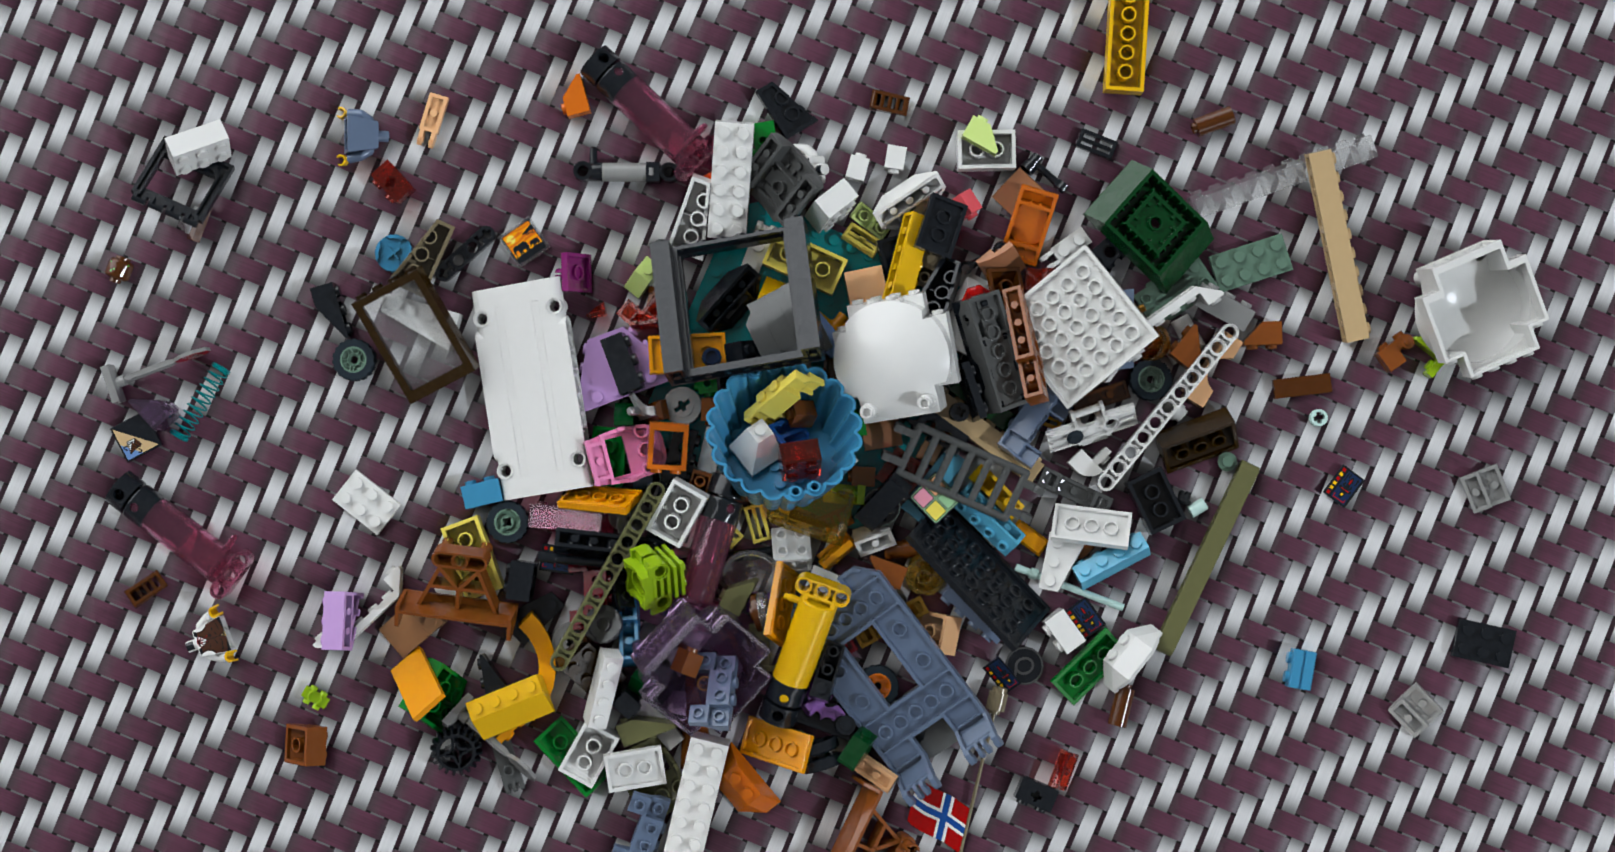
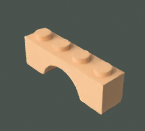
(1203, 391)

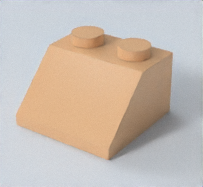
(943, 630)

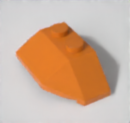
(744, 785)

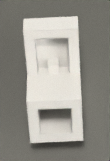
(1085, 466)

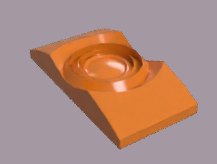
(1030, 222)

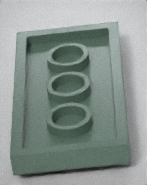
(1250, 263)

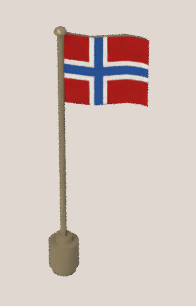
(943, 814)

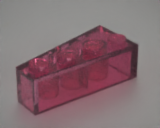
(549, 517)

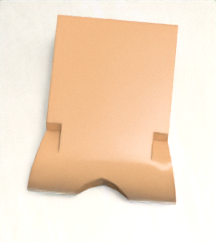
(864, 283)

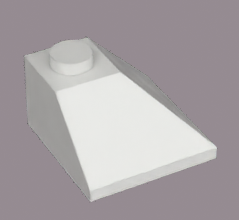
(756, 447)

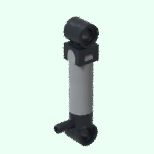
(623, 172)

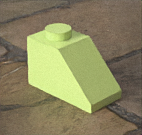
(980, 135)
(640, 278)

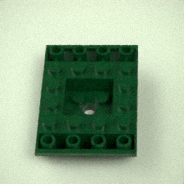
(1125, 216)

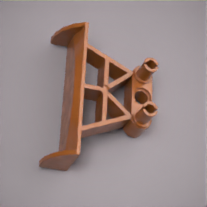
(457, 607)
(858, 820)

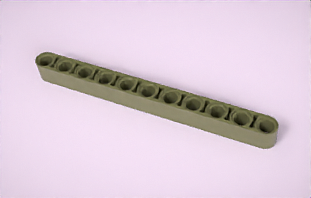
(1206, 556)
(600, 583)

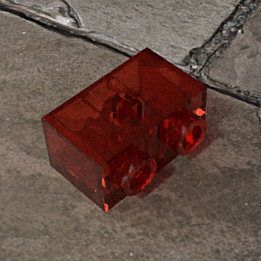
(388, 172)

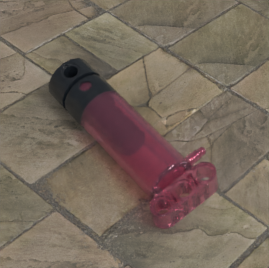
(649, 112)
(180, 533)
(711, 543)

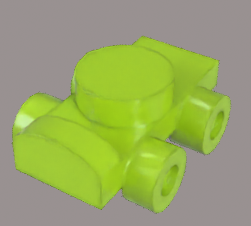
(318, 698)

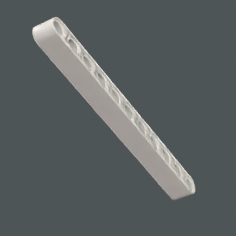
(1176, 403)

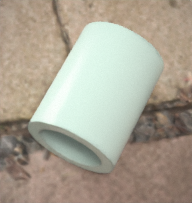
(1197, 507)

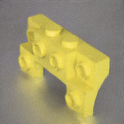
(780, 396)

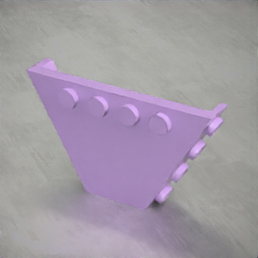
(597, 379)

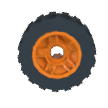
(886, 678)

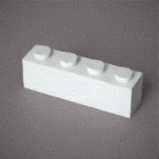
(603, 688)

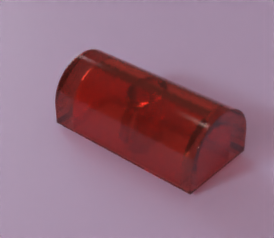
(1063, 769)

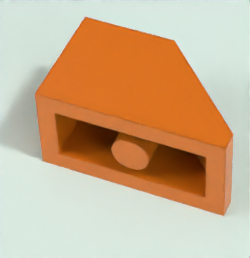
(575, 99)

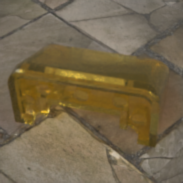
(822, 519)

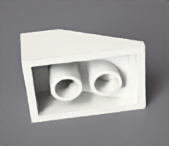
(585, 757)

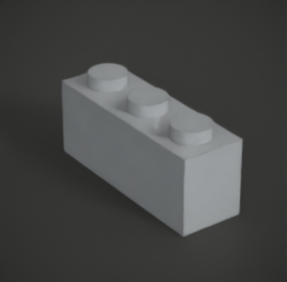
(1228, 308)

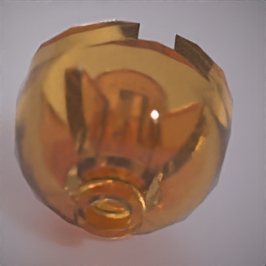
(1159, 347)

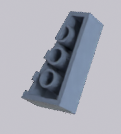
(949, 596)

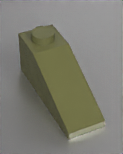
(641, 728)

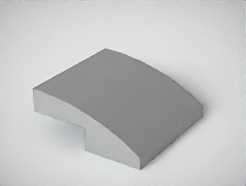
(1485, 488)
(1415, 709)

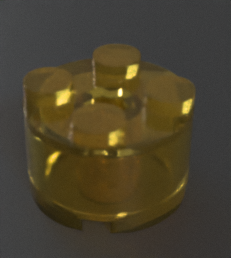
(919, 582)

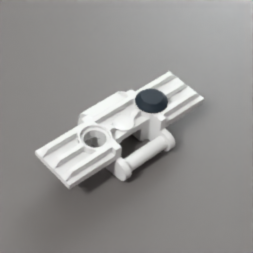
(1094, 431)

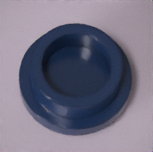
(711, 356)

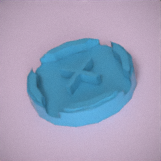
(392, 251)

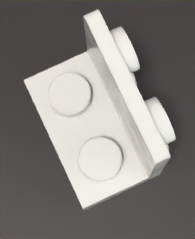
(792, 549)

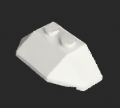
(907, 197)
(1129, 656)

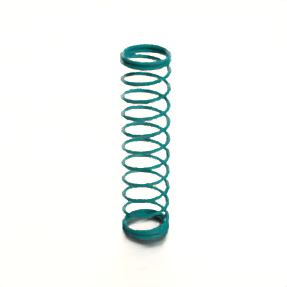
(224, 371)

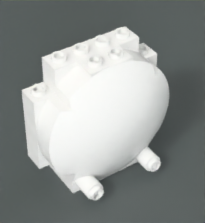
(1479, 308)
(896, 356)

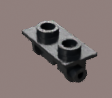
(622, 598)

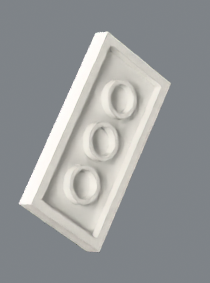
(1091, 526)

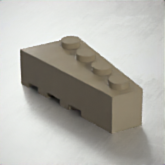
(428, 250)

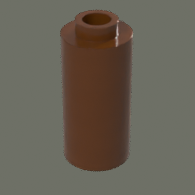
(1213, 121)
(1121, 706)

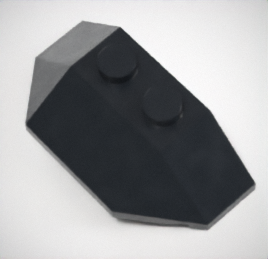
(729, 299)

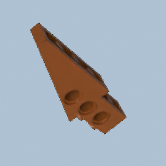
(1025, 346)

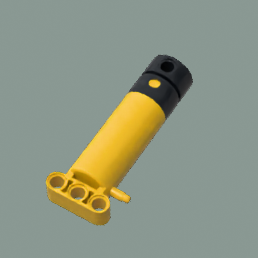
(801, 648)

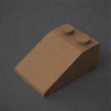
(410, 632)

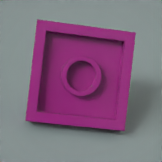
(575, 272)

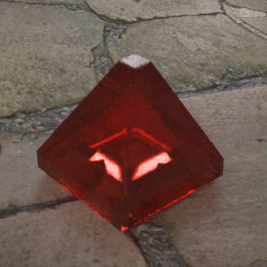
(598, 311)

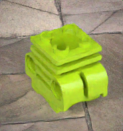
(654, 577)

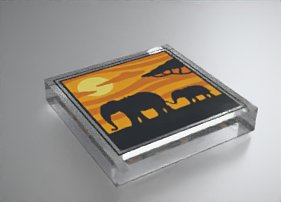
(524, 242)

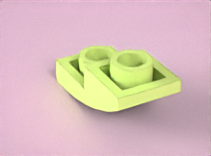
(863, 216)

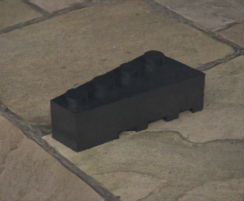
(943, 285)

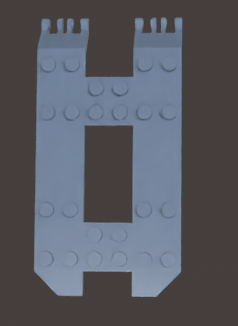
(939, 690)

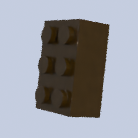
(583, 664)

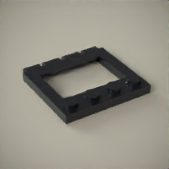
(218, 171)

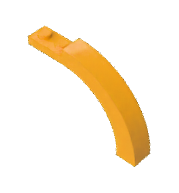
(540, 639)

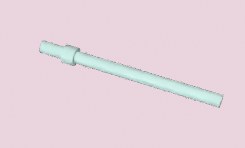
(1034, 574)

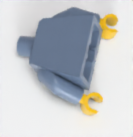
(360, 135)

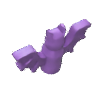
(812, 706)

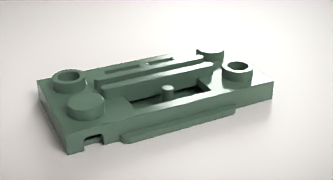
(1154, 298)

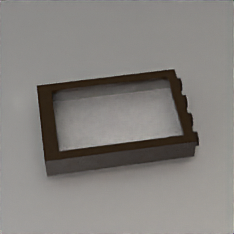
(415, 334)

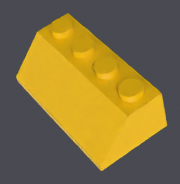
(510, 706)

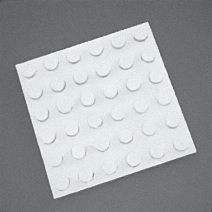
(1084, 326)

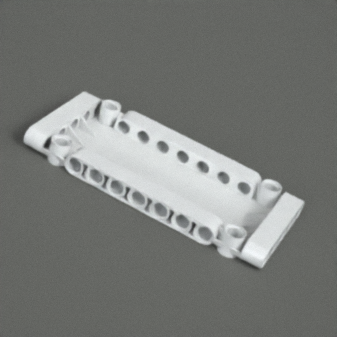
(532, 388)

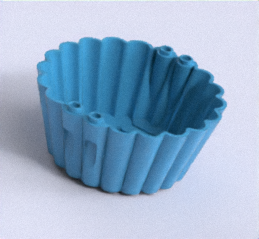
(834, 427)

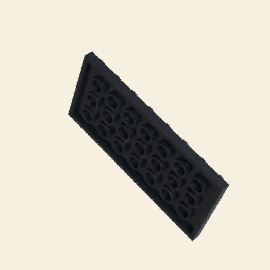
(979, 577)

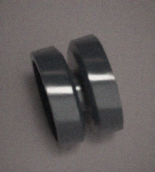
(820, 754)

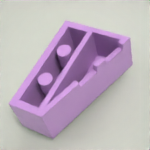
(338, 619)

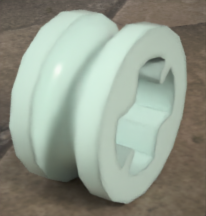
(1322, 421)

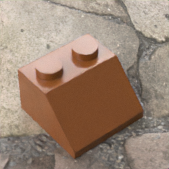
(892, 571)
(306, 744)

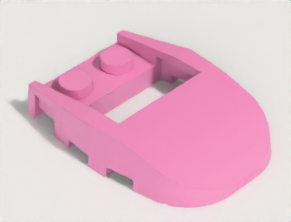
(635, 444)

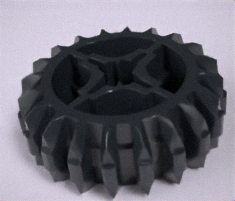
(449, 750)

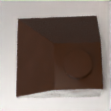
(1004, 278)

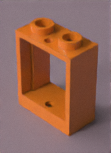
(667, 426)

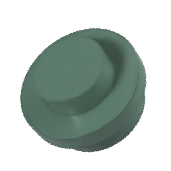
(1227, 461)

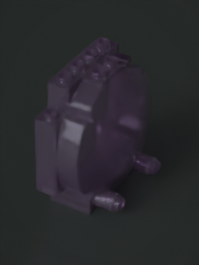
(707, 631)

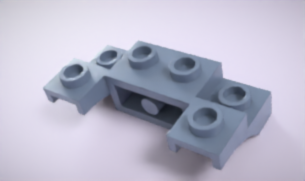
(1026, 425)
(720, 693)
(650, 823)

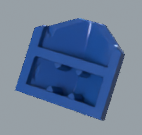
(787, 434)

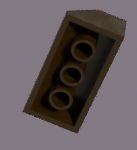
(1197, 440)

